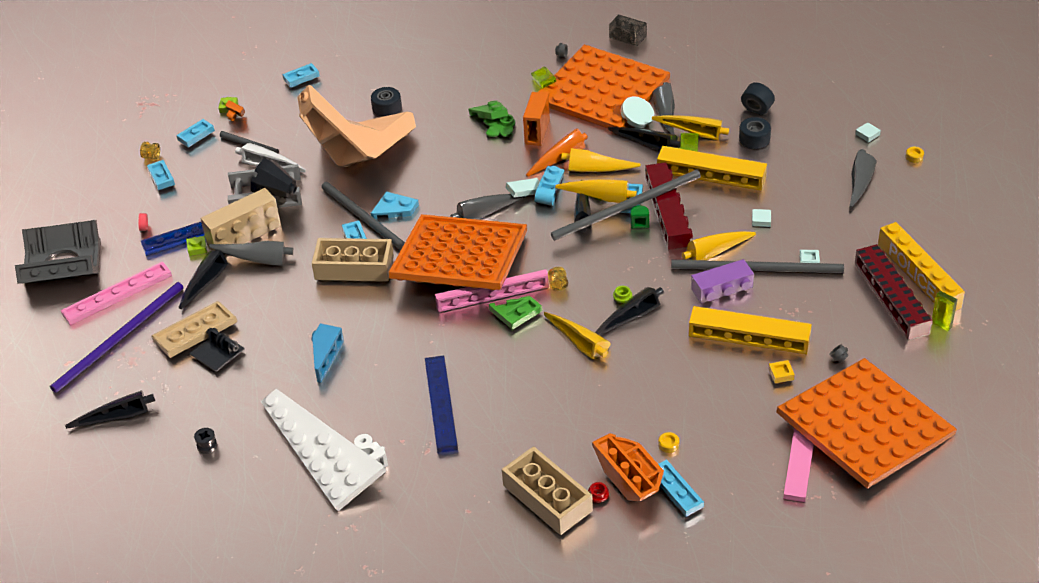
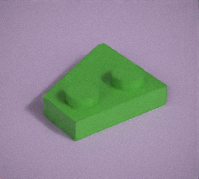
(490, 111)
(516, 311)

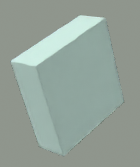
(868, 132)
(761, 218)
(809, 256)

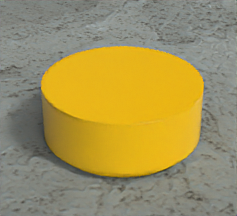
(914, 154)
(668, 442)

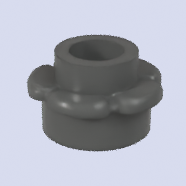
(561, 50)
(839, 353)

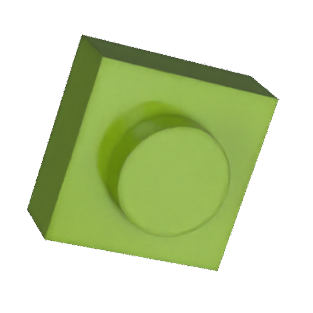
(222, 108)
(196, 245)

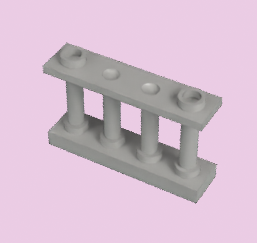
(243, 178)

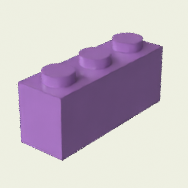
(722, 281)

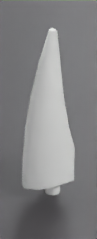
(254, 154)

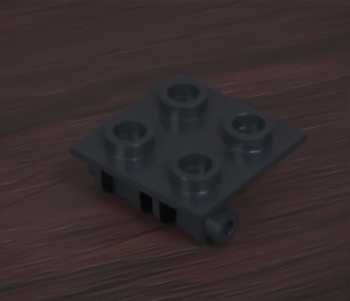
(217, 350)

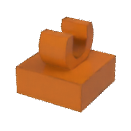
(234, 110)

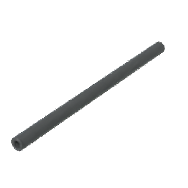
(624, 205)
(363, 215)
(761, 266)

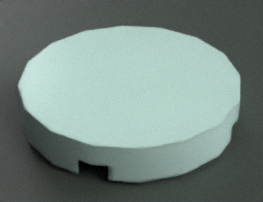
(637, 112)

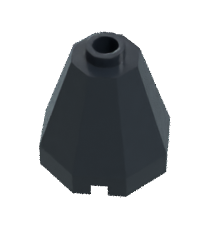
(273, 178)

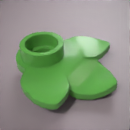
(500, 126)

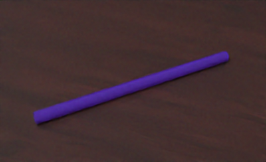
(116, 337)

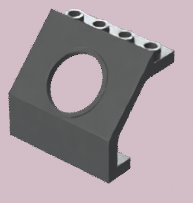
(48, 241)

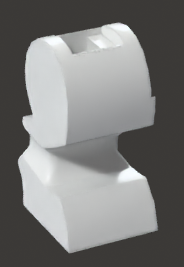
(371, 448)

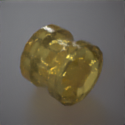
(150, 150)
(557, 278)

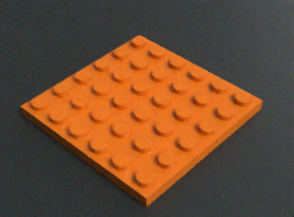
(598, 83)
(459, 252)
(866, 422)

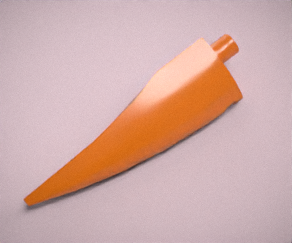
(553, 155)

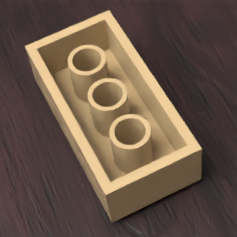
(242, 219)
(352, 259)
(547, 490)

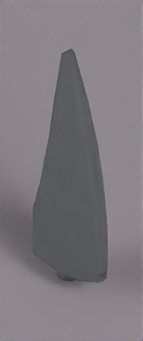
(664, 102)
(861, 174)
(482, 206)
(262, 252)

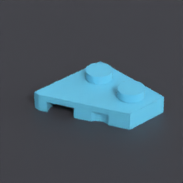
(395, 205)

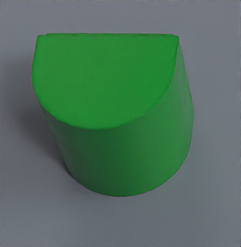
(639, 217)

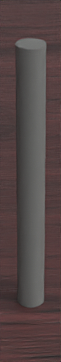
(244, 141)

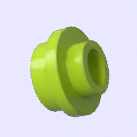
(622, 294)

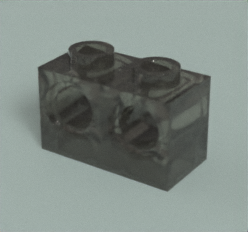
(627, 30)

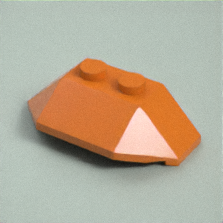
(628, 466)

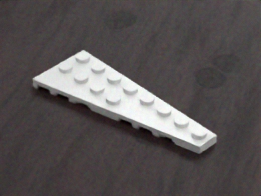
(331, 459)

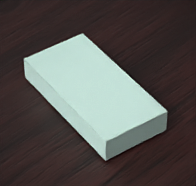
(523, 187)

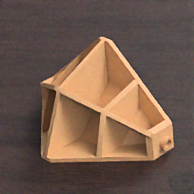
(348, 140)

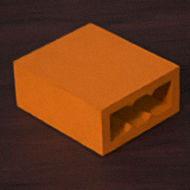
(536, 118)

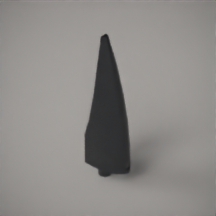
(647, 137)
(582, 209)
(206, 272)
(635, 307)
(117, 409)

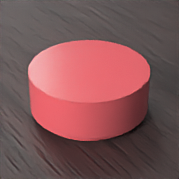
(143, 222)

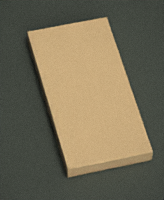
(193, 329)

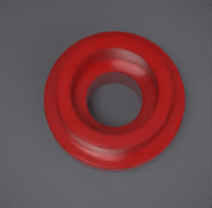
(599, 487)

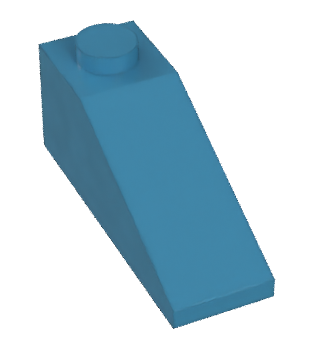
(326, 344)

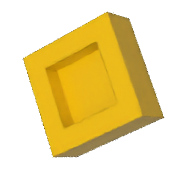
(781, 371)

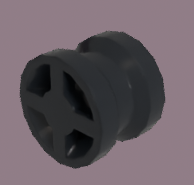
(205, 440)

